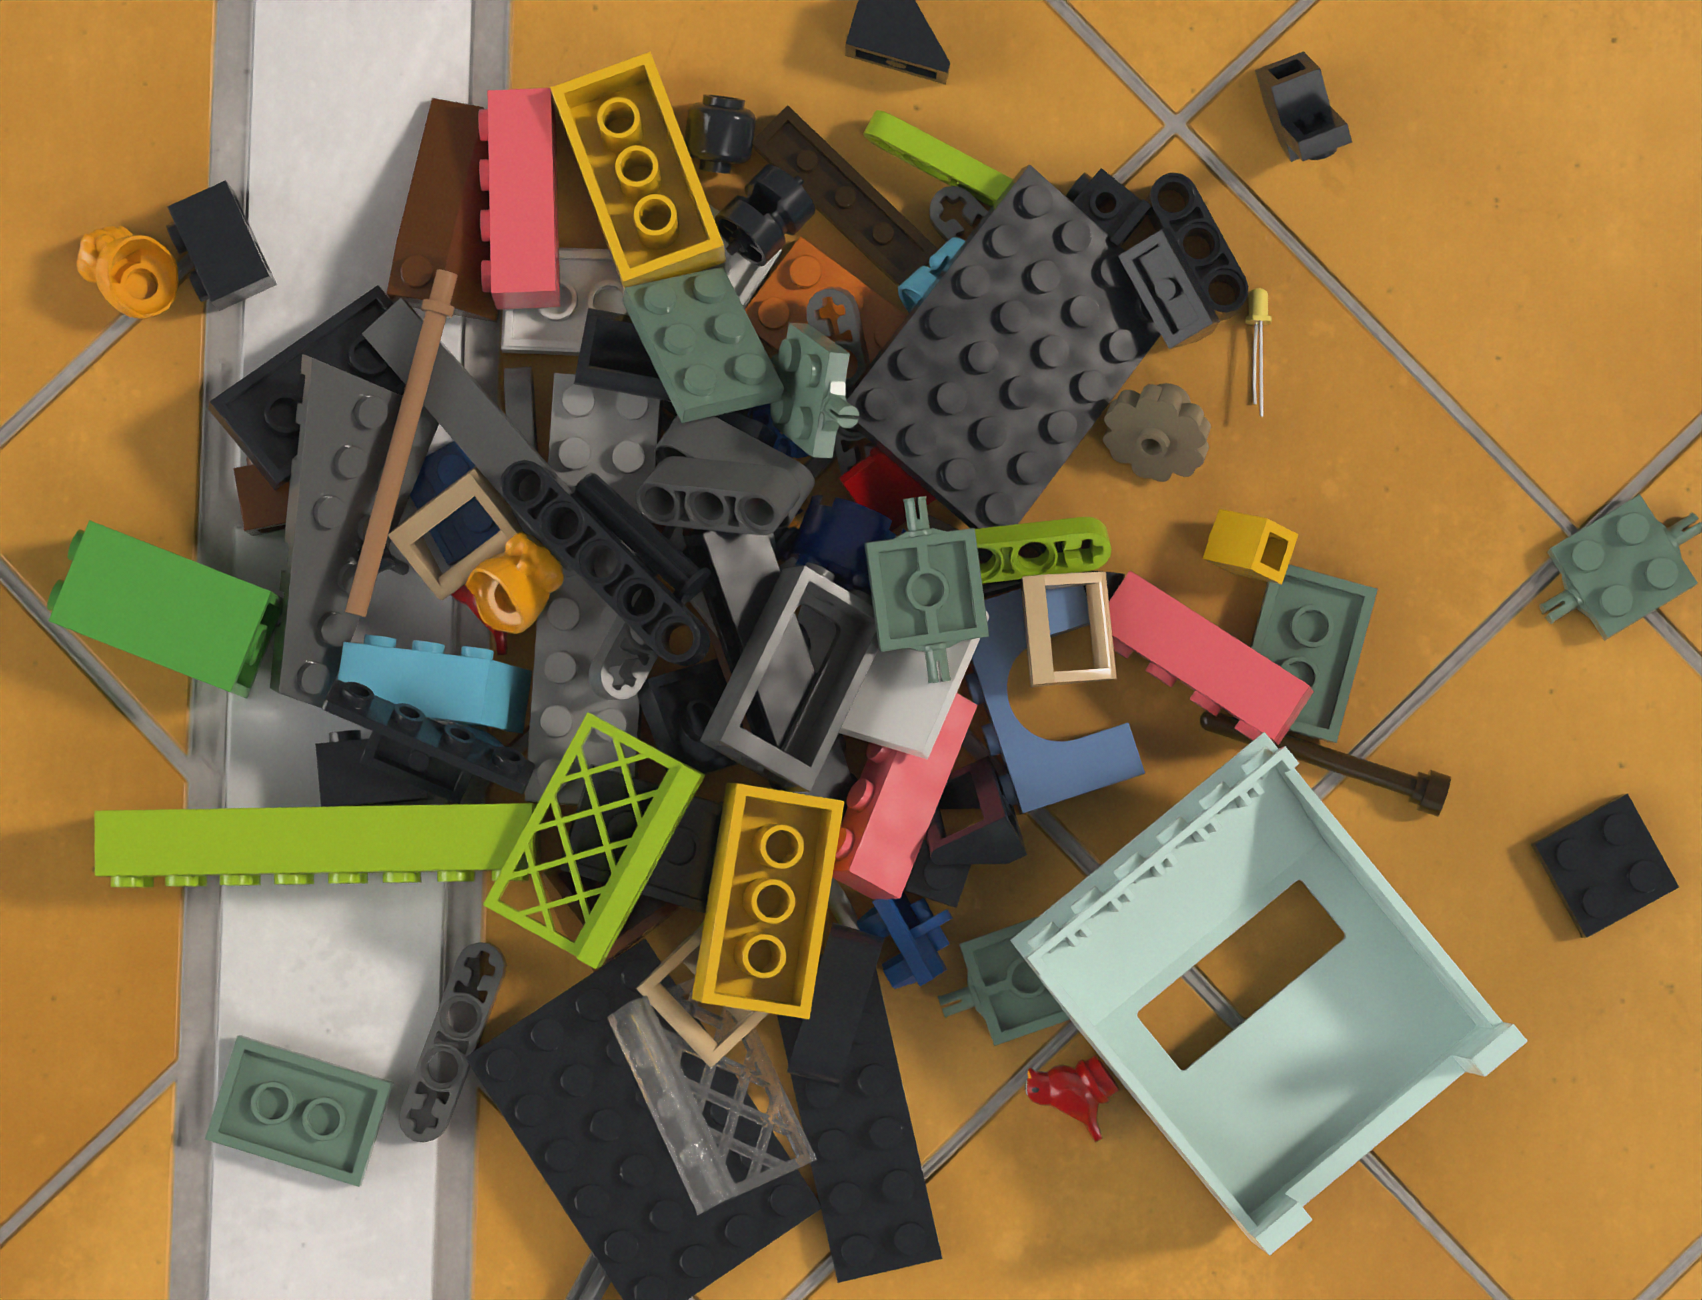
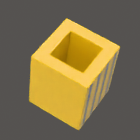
(1250, 546)

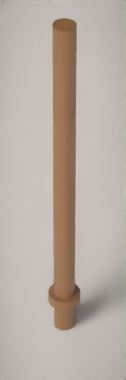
(436, 311)

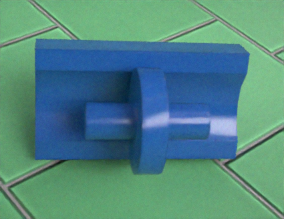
(915, 934)

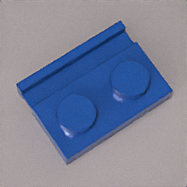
(470, 523)

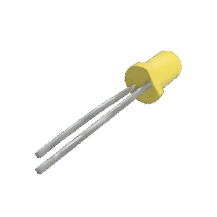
(1258, 317)

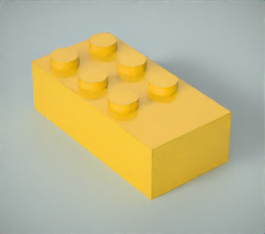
(638, 172)
(767, 900)

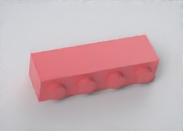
(521, 199)
(1205, 659)
(894, 808)

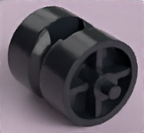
(772, 207)

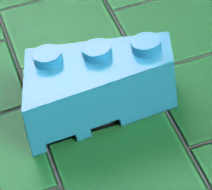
(443, 686)

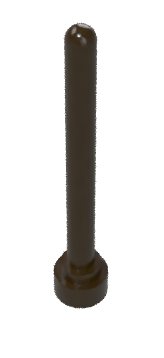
(1425, 790)

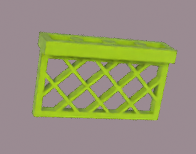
(634, 866)

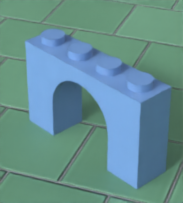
(1036, 768)

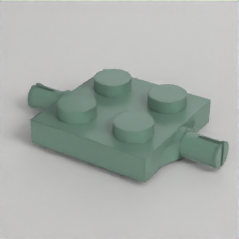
(813, 391)
(1621, 567)
(926, 589)
(1003, 988)

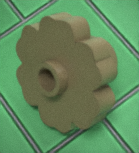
(1157, 432)

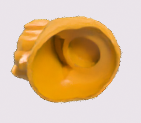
(130, 271)
(515, 584)

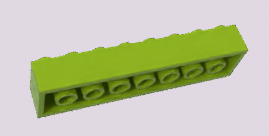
(309, 841)

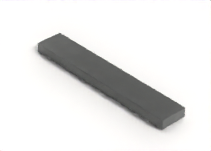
(464, 410)

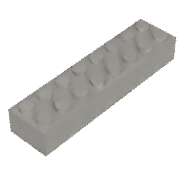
(617, 441)

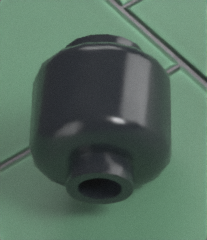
(720, 132)

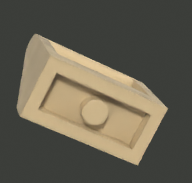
(410, 532)
(1038, 631)
(680, 1019)

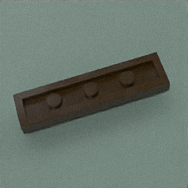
(845, 197)

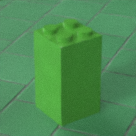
(165, 608)

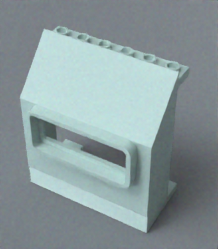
(1322, 1061)

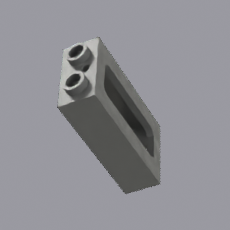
(830, 694)

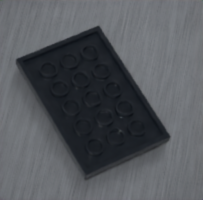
(1006, 357)
(602, 1155)

